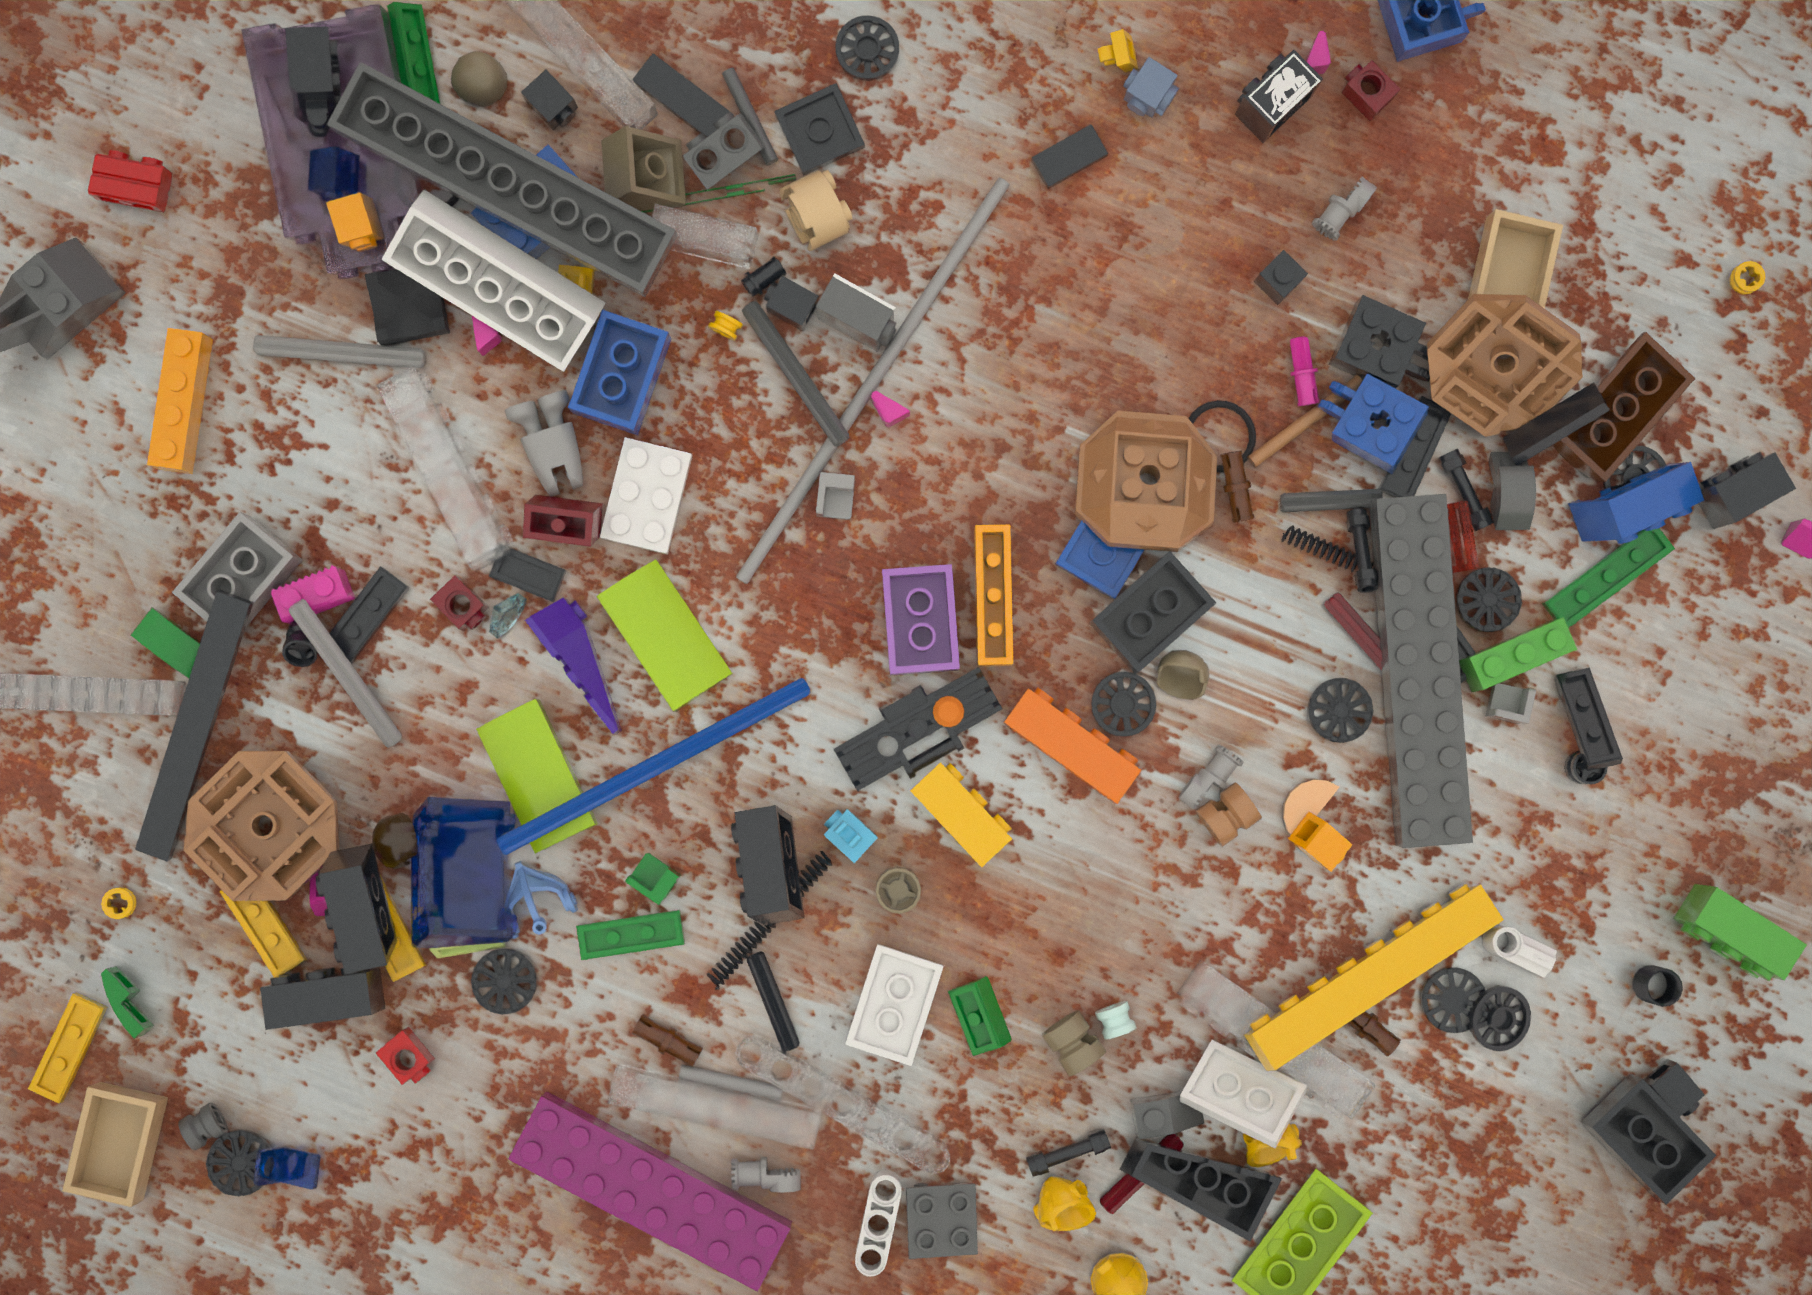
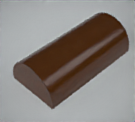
(1638, 395)

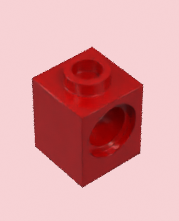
(391, 1052)

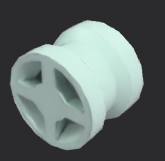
(1115, 1020)

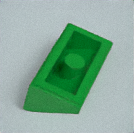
(980, 1016)

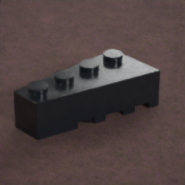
(1209, 1186)

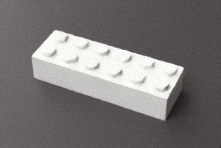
(493, 280)

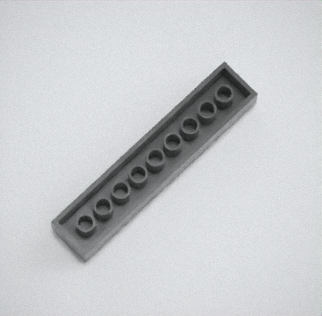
(502, 179)
(1421, 671)

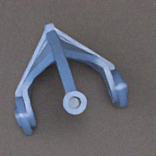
(530, 880)

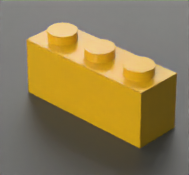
(962, 813)

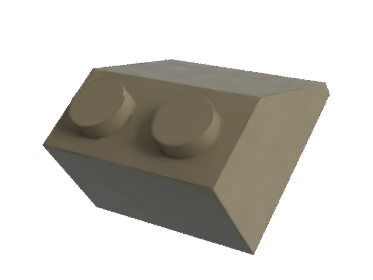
(643, 169)

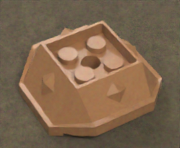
(1502, 392)
(1142, 515)
(226, 834)

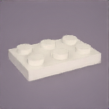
(646, 496)
(894, 1004)
(1243, 1094)

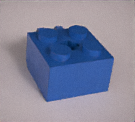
(1416, 35)
(1356, 424)

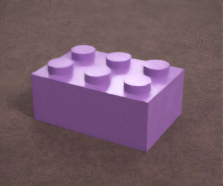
(920, 619)

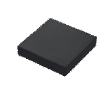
(819, 129)

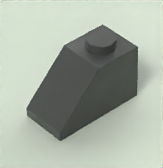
(1163, 1115)

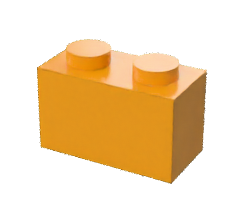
(356, 221)

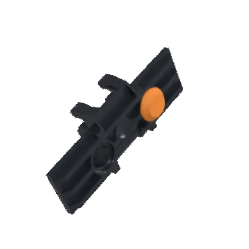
(913, 718)

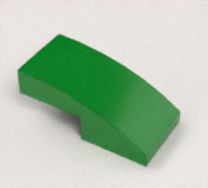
(167, 641)
(119, 993)

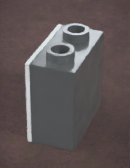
(857, 313)

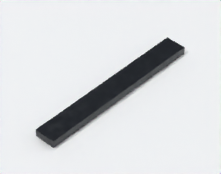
(194, 725)

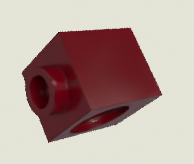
(1369, 104)
(449, 593)

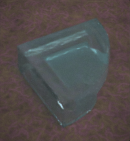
(506, 614)

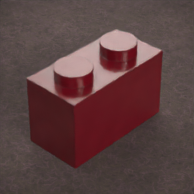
(562, 520)

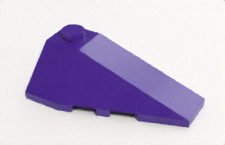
(568, 639)

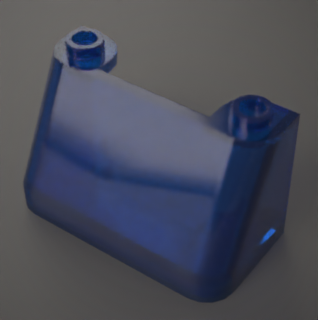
(460, 874)

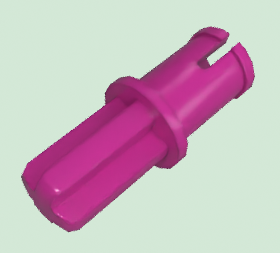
(1304, 372)

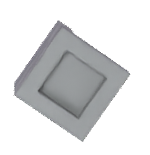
(835, 495)
(1510, 703)

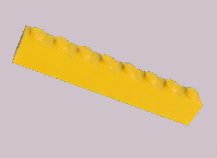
(1372, 977)

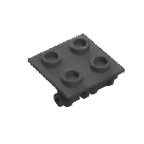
(941, 1220)

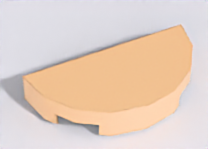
(1306, 798)

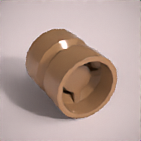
(1228, 814)

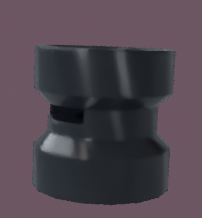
(297, 647)
(1572, 770)

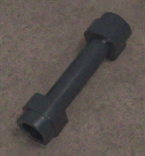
(1452, 463)
(1358, 524)
(1041, 1162)

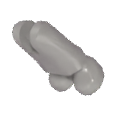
(550, 446)

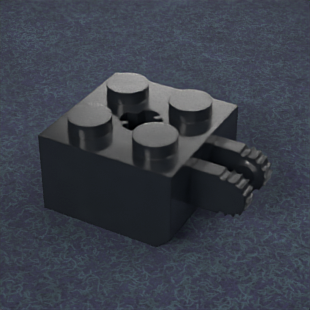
(313, 76)
(1399, 338)

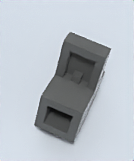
(1513, 492)

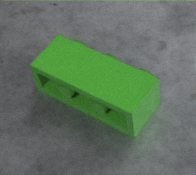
(1517, 654)

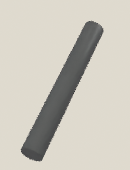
(748, 112)

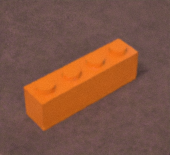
(1073, 746)

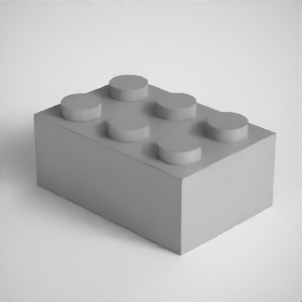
(240, 562)

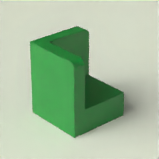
(653, 878)

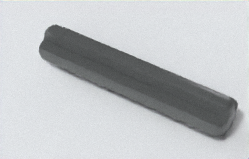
(1328, 500)

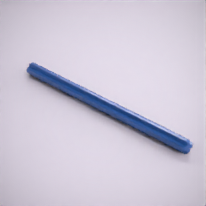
(653, 766)

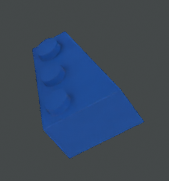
(1638, 504)

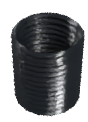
(1673, 989)

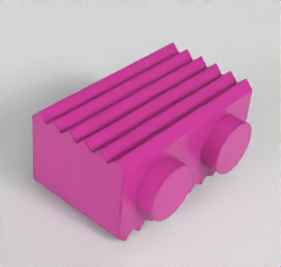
(319, 590)

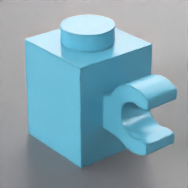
(849, 834)

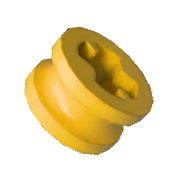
(1755, 271)
(725, 325)
(112, 912)

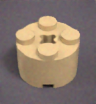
(816, 209)

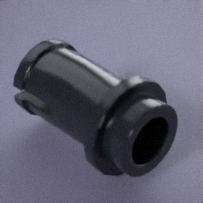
(763, 277)

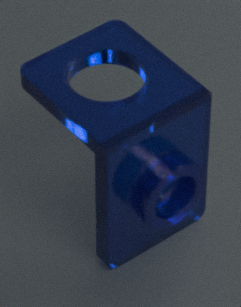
(290, 1167)

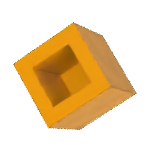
(1320, 841)

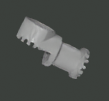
(1341, 209)
(1216, 773)
(757, 1174)

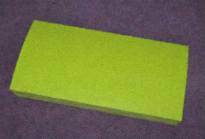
(664, 635)
(533, 769)
(1304, 1240)

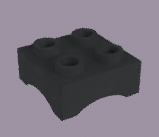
(404, 308)

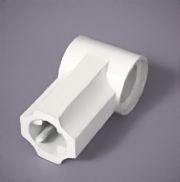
(1521, 950)

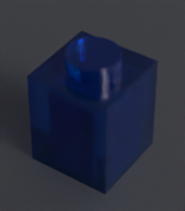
(333, 172)

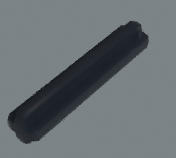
(773, 1001)

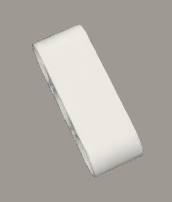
(870, 1238)

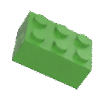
(1738, 933)

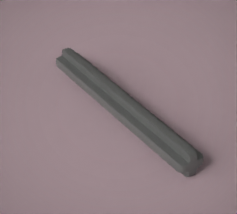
(795, 373)

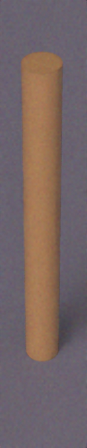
(1298, 427)

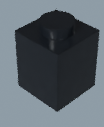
(550, 100)
(1280, 277)
(791, 302)
(1675, 1087)

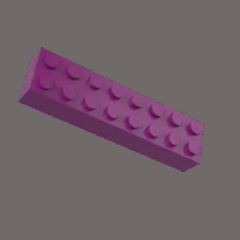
(650, 1190)

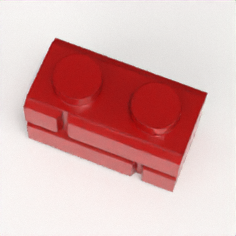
(129, 181)

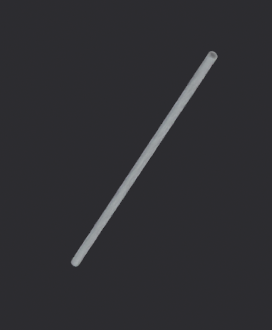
(874, 378)

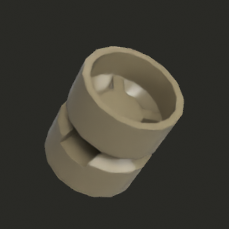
(898, 890)
(1074, 1043)

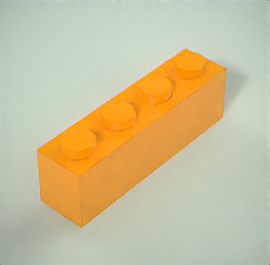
(180, 401)
(993, 595)

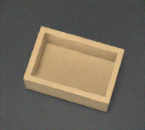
(1516, 256)
(115, 1144)

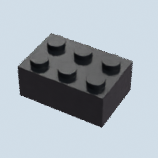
(1152, 612)
(768, 865)
(357, 908)
(321, 997)
(1648, 1138)

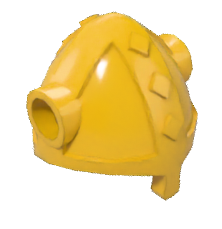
(1262, 1155)
(1064, 1205)
(1119, 1276)

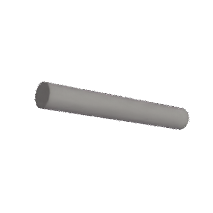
(730, 1082)

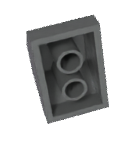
(55, 298)

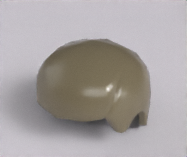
(479, 78)
(1183, 674)

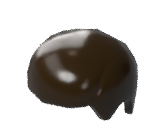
(395, 840)

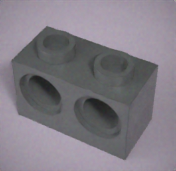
(727, 156)

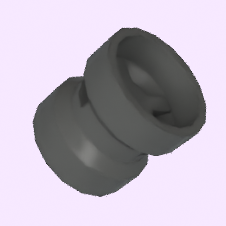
(203, 1126)

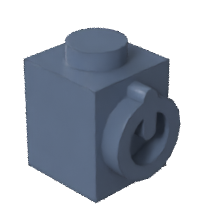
(1150, 89)

